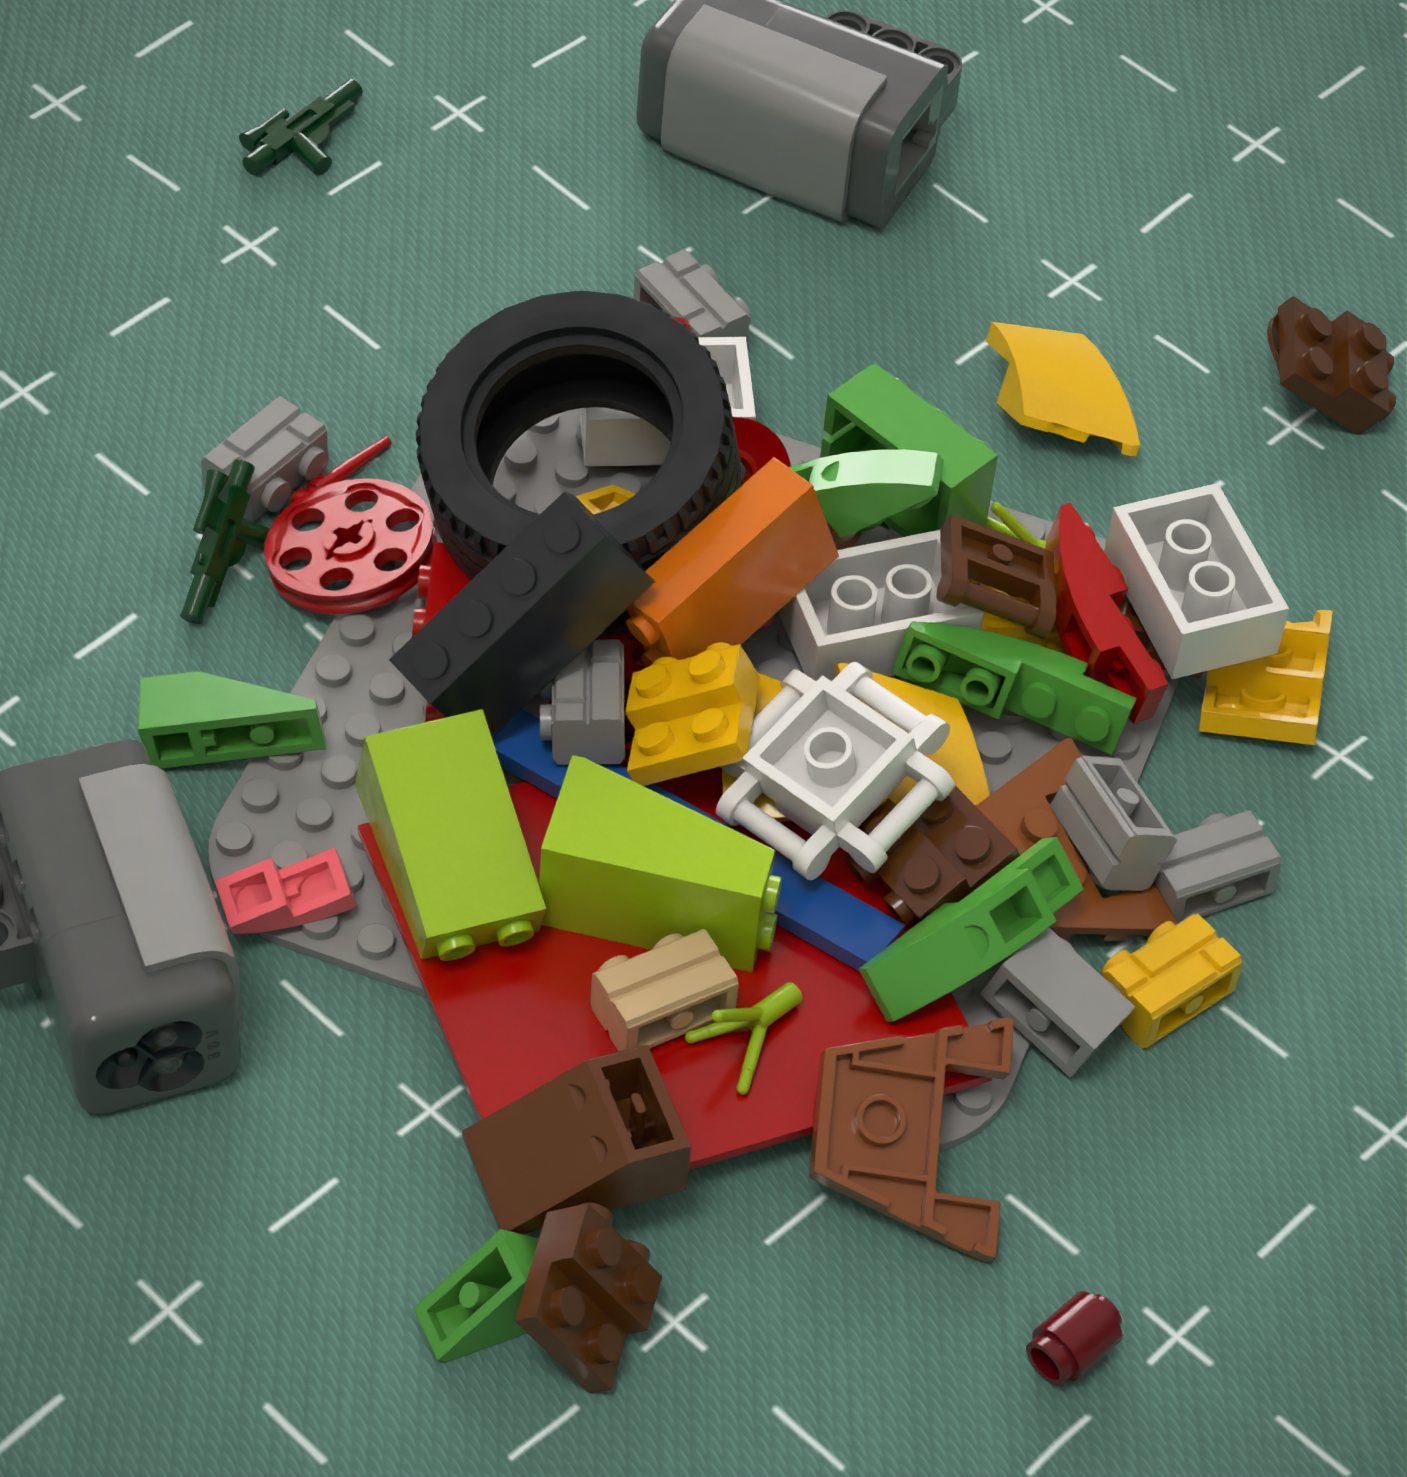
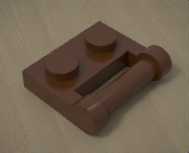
(1001, 563)

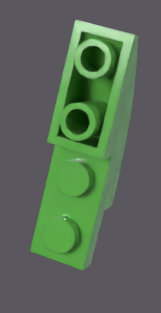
(869, 486)
(1015, 675)
(974, 933)

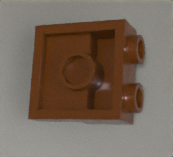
(1335, 364)
(937, 857)
(587, 1293)

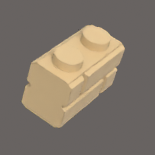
(663, 990)

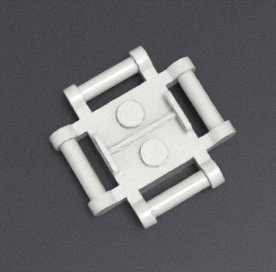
(832, 765)

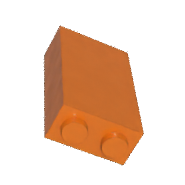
(734, 567)

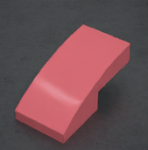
(276, 899)

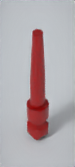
(344, 470)

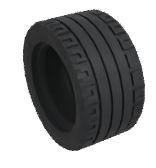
(564, 357)

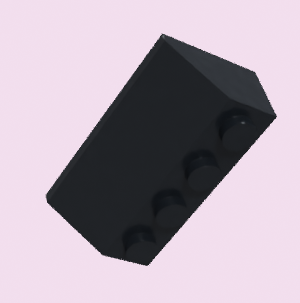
(524, 616)

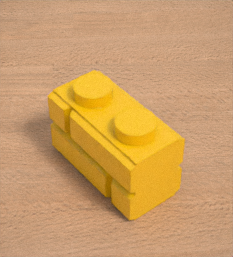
(1173, 977)

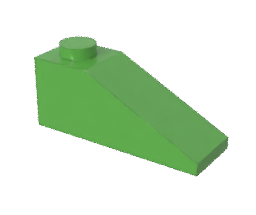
(219, 719)

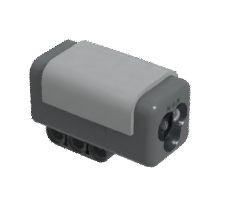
(798, 102)
(116, 926)

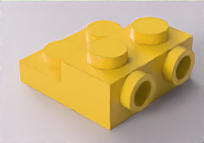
(691, 713)

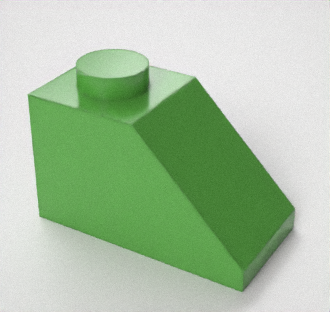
(479, 1299)

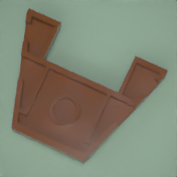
(1025, 816)
(883, 1126)

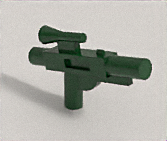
(301, 133)
(223, 536)

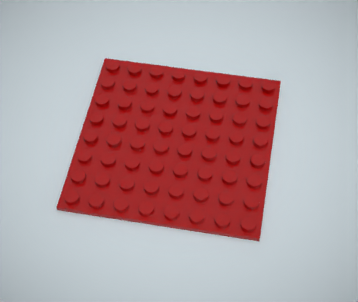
(528, 1017)

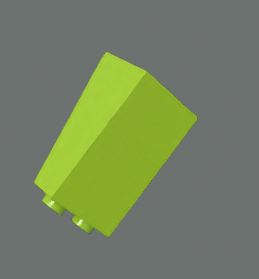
(450, 836)
(646, 867)

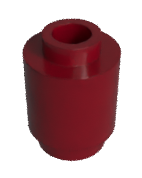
(1075, 1337)

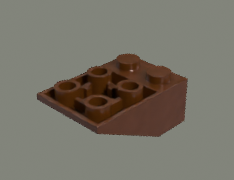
(582, 1138)

